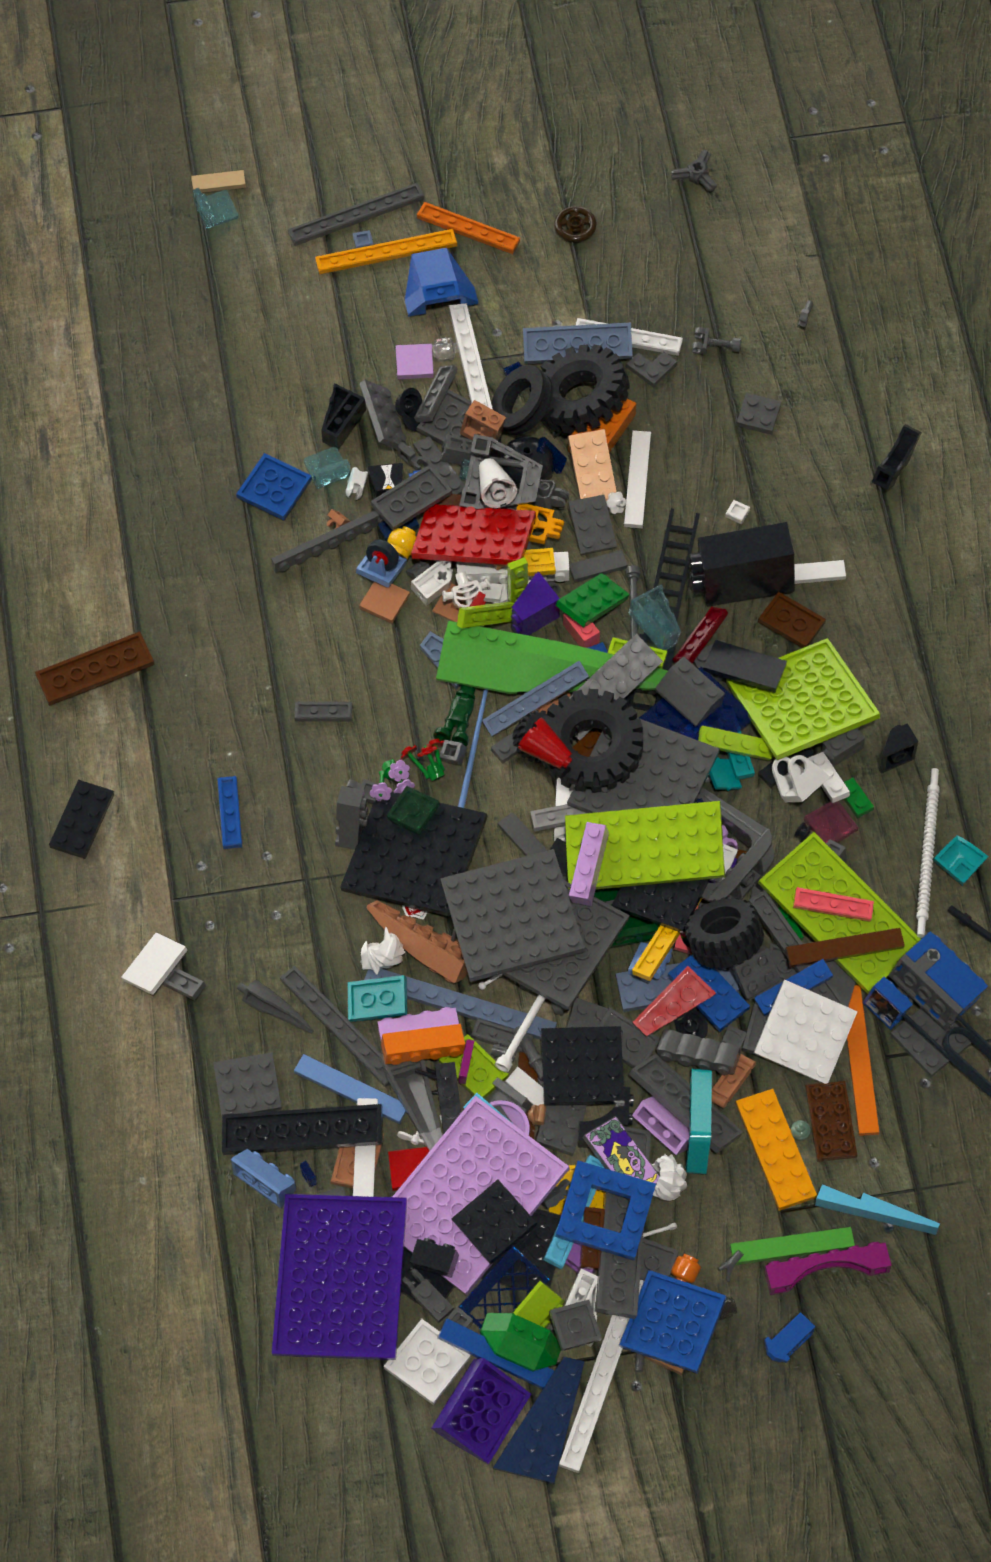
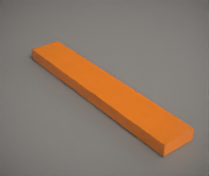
(468, 227)

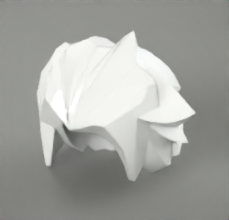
(382, 955)
(671, 1178)

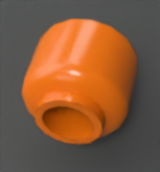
(686, 1268)

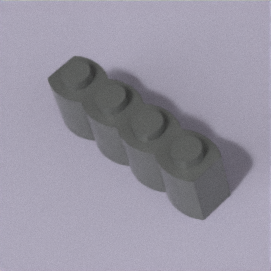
(698, 1051)

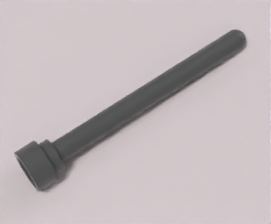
(633, 573)

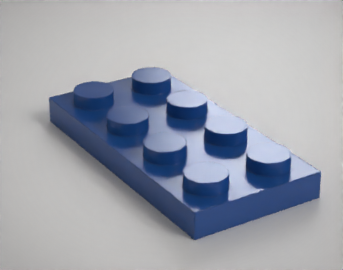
(725, 1005)

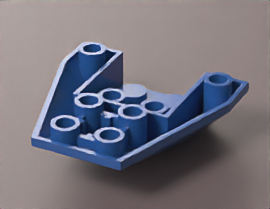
(436, 279)

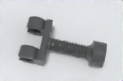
(702, 333)

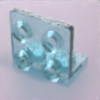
(214, 208)

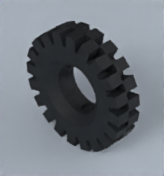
(586, 365)
(612, 718)

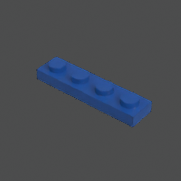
(807, 978)

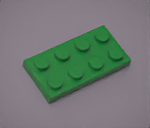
(592, 599)

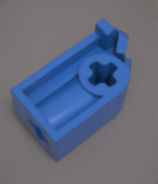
(789, 1339)

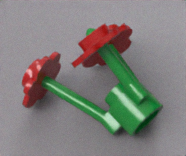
(435, 771)

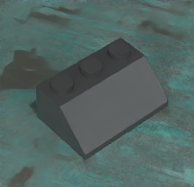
(690, 691)

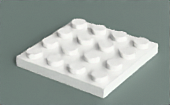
(805, 1032)

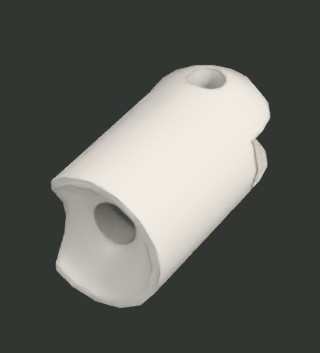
(356, 482)

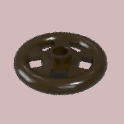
(574, 211)

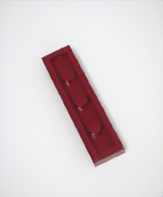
(701, 634)

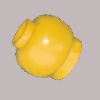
(402, 541)

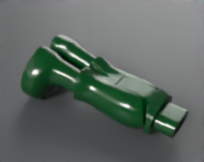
(458, 716)

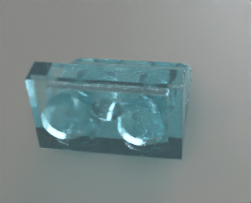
(327, 467)

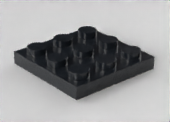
(494, 1221)

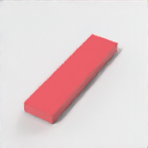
(833, 904)

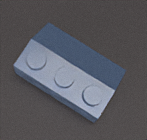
(263, 1176)

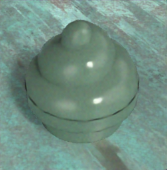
(800, 1130)

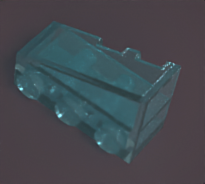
(654, 616)

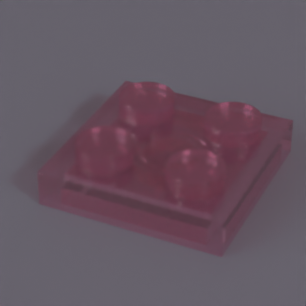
(831, 822)

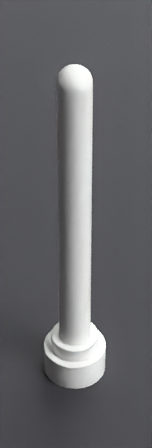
(504, 1062)

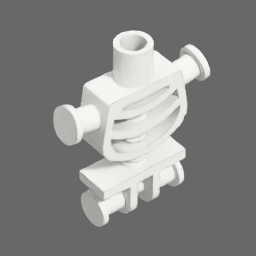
(464, 584)

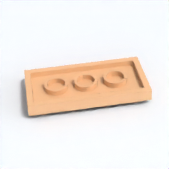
(592, 464)

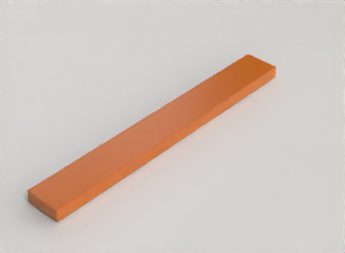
(861, 1069)

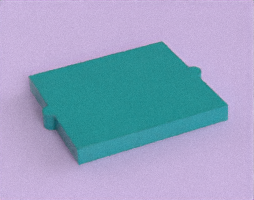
(723, 775)

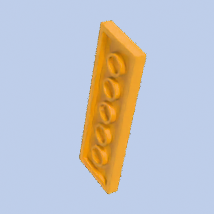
(776, 1149)

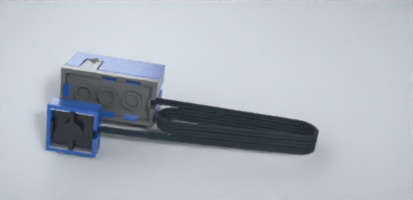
(942, 988)

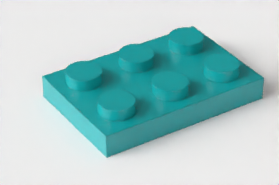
(377, 998)

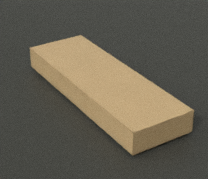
(219, 181)

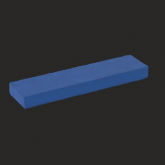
(229, 812)

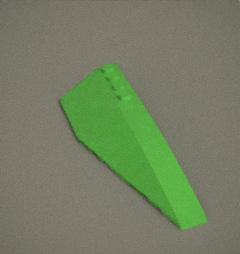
(515, 661)

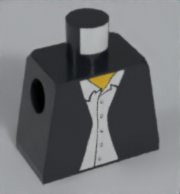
(385, 477)

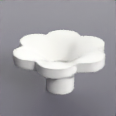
(616, 502)

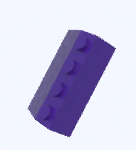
(481, 1410)

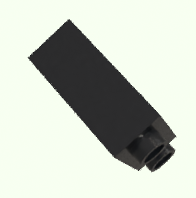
(743, 564)

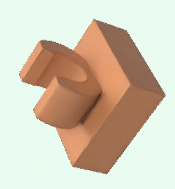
(337, 518)

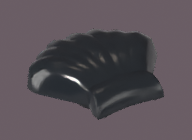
(693, 1023)

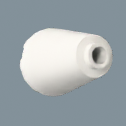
(495, 484)

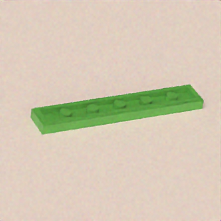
(793, 1245)

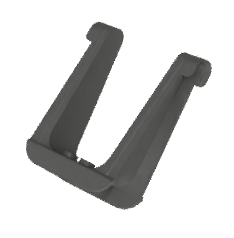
(749, 866)

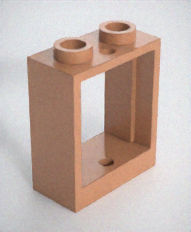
(474, 424)

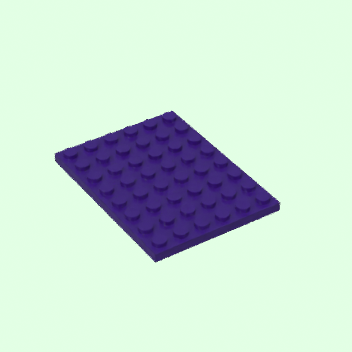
(340, 1277)

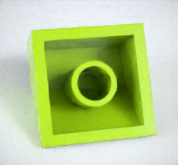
(538, 1304)

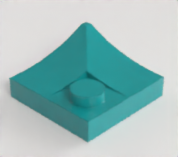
(960, 859)

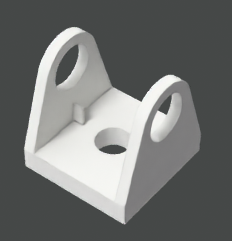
(798, 782)

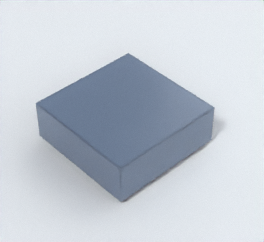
(362, 239)

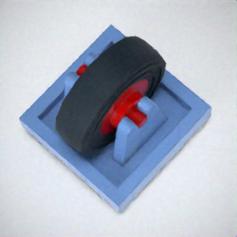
(381, 563)

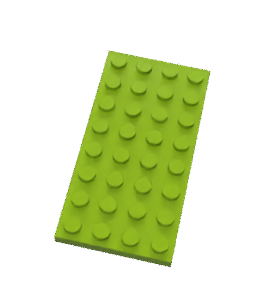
(653, 844)
(819, 868)

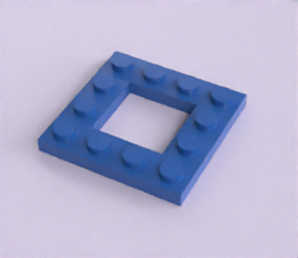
(620, 1244)

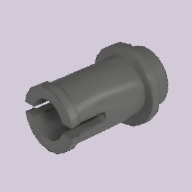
(498, 1050)

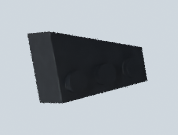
(342, 415)

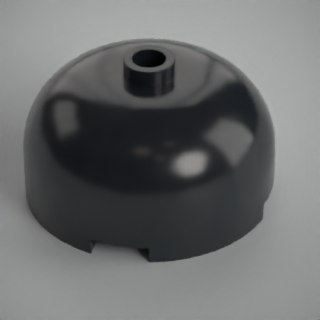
(528, 446)

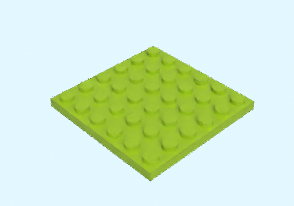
(812, 702)

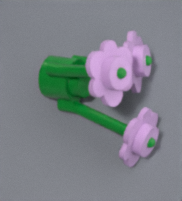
(391, 771)

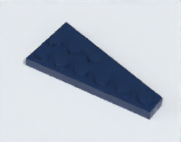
(541, 1437)

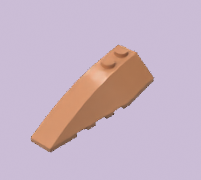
(424, 944)

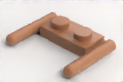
(729, 1084)

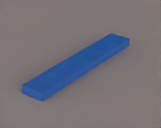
(477, 1346)

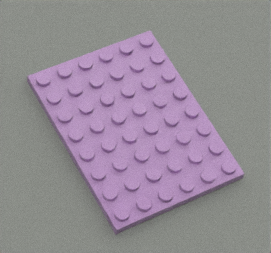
(463, 1165)

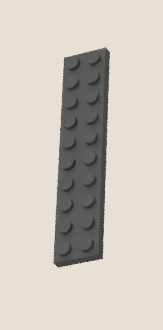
(617, 1275)

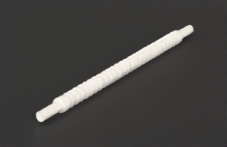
(926, 867)

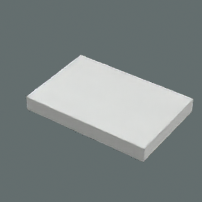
(154, 963)

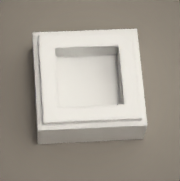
(737, 512)

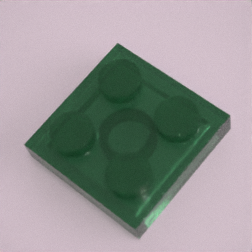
(413, 809)

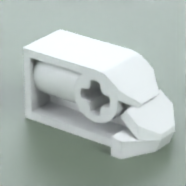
(428, 586)

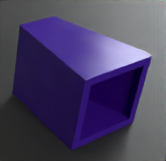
(534, 607)

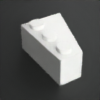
(583, 1289)

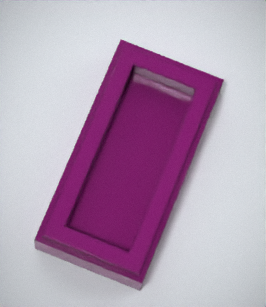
(466, 1061)

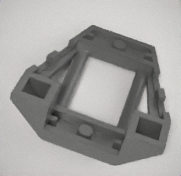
(480, 451)

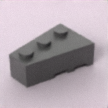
(351, 815)

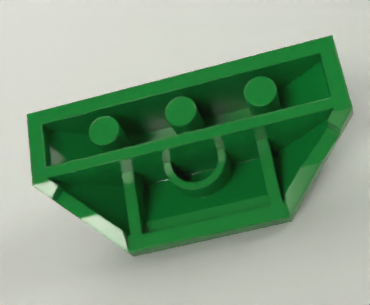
(520, 1341)

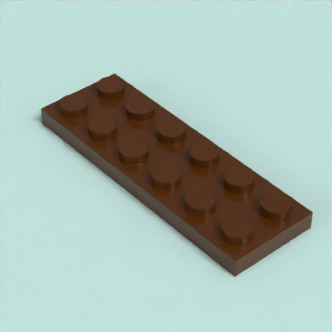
(94, 668)

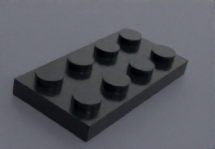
(81, 819)

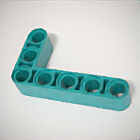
(699, 1121)

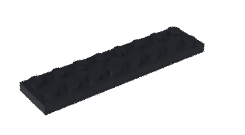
(302, 1129)

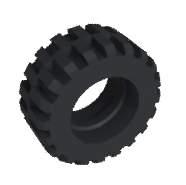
(724, 932)

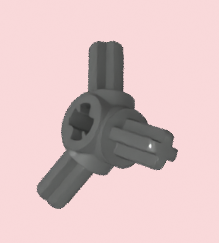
(697, 172)

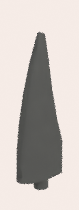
(269, 1002)

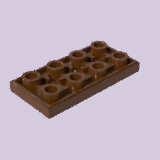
(831, 1121)

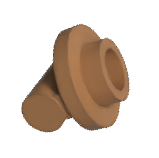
(537, 1114)

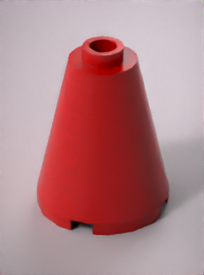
(545, 745)

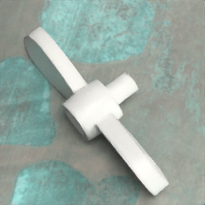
(415, 1139)

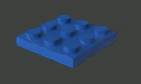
(274, 486)

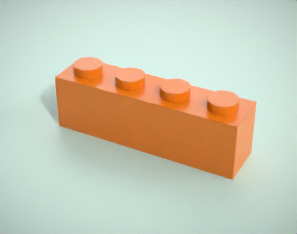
(423, 1044)

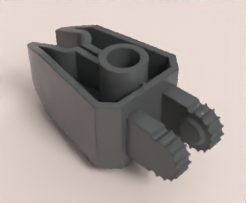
(550, 495)

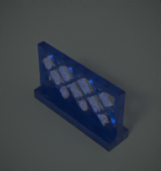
(494, 1277)

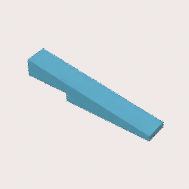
(874, 1209)

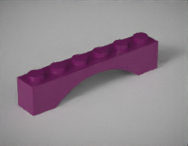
(867, 1259)

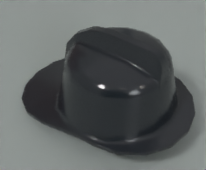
(407, 407)

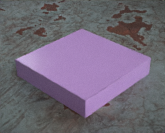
(414, 361)

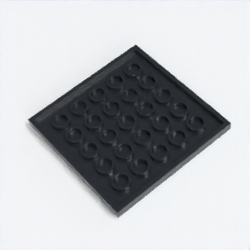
(408, 866)

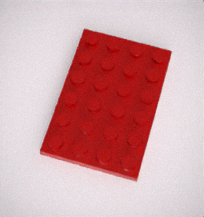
(473, 534)

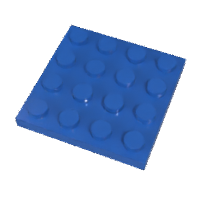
(673, 1321)

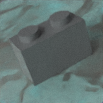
(843, 746)

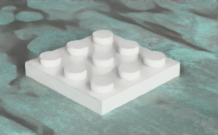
(427, 1362)

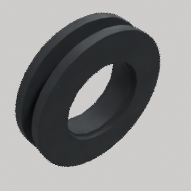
(535, 407)

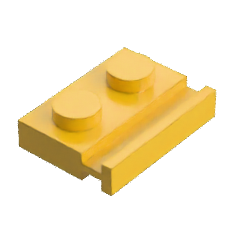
(540, 561)

